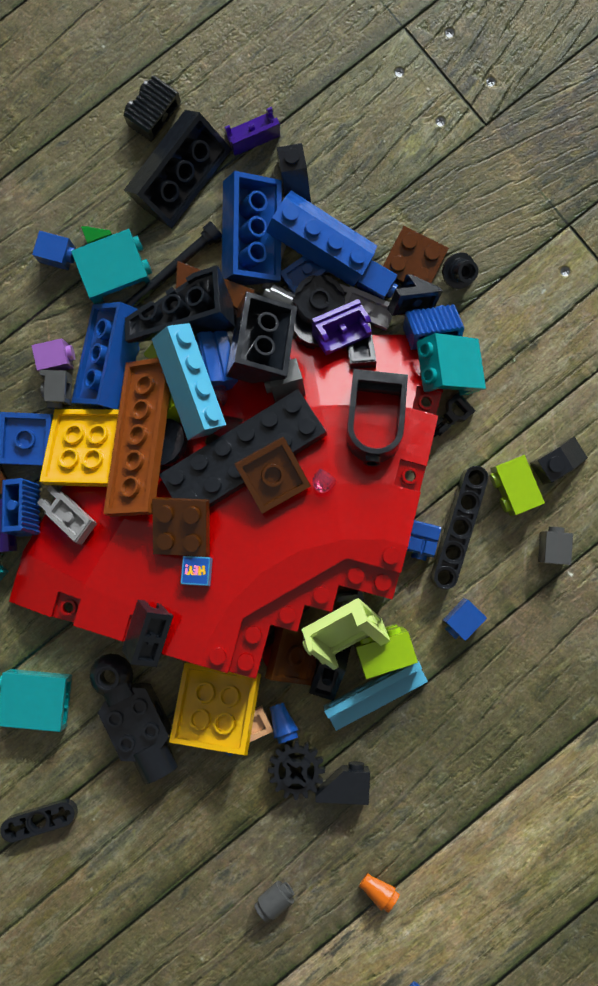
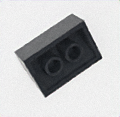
(261, 339)

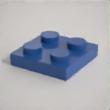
(24, 438)

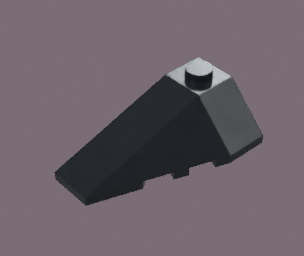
(199, 301)

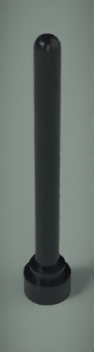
(208, 236)

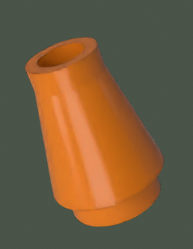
(379, 892)

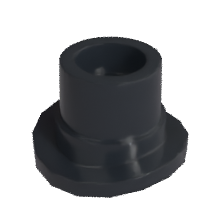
(459, 270)

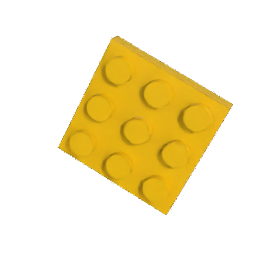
(80, 447)
(214, 710)

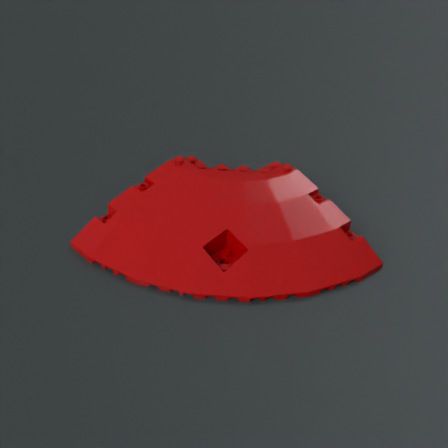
(264, 561)

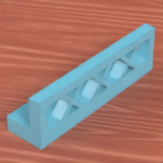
(374, 695)

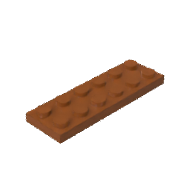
(138, 440)

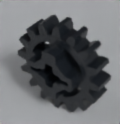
(307, 782)

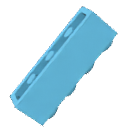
(188, 381)

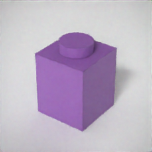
(53, 355)

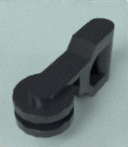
(463, 404)

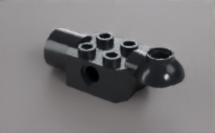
(133, 718)

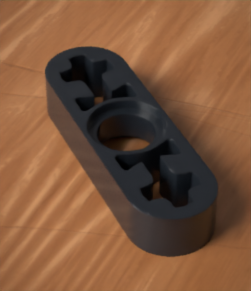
(31, 829)

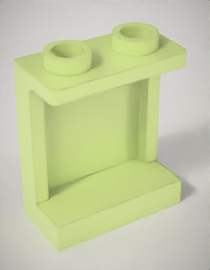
(341, 630)

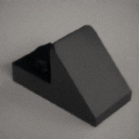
(414, 295)

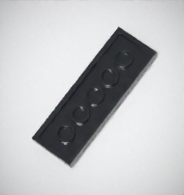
(211, 469)

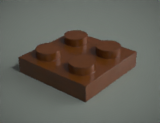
(415, 256)
(272, 474)
(181, 526)
(289, 659)

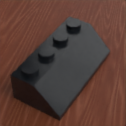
(178, 168)

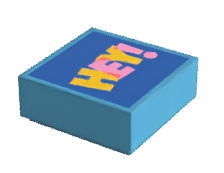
(196, 571)

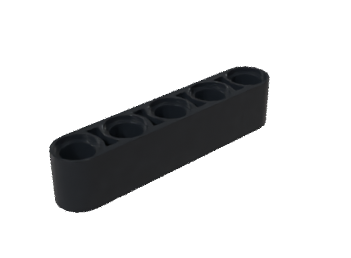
(468, 517)

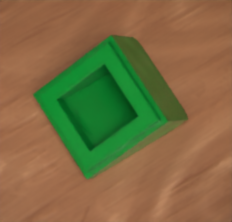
(94, 234)

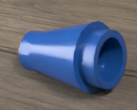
(283, 724)

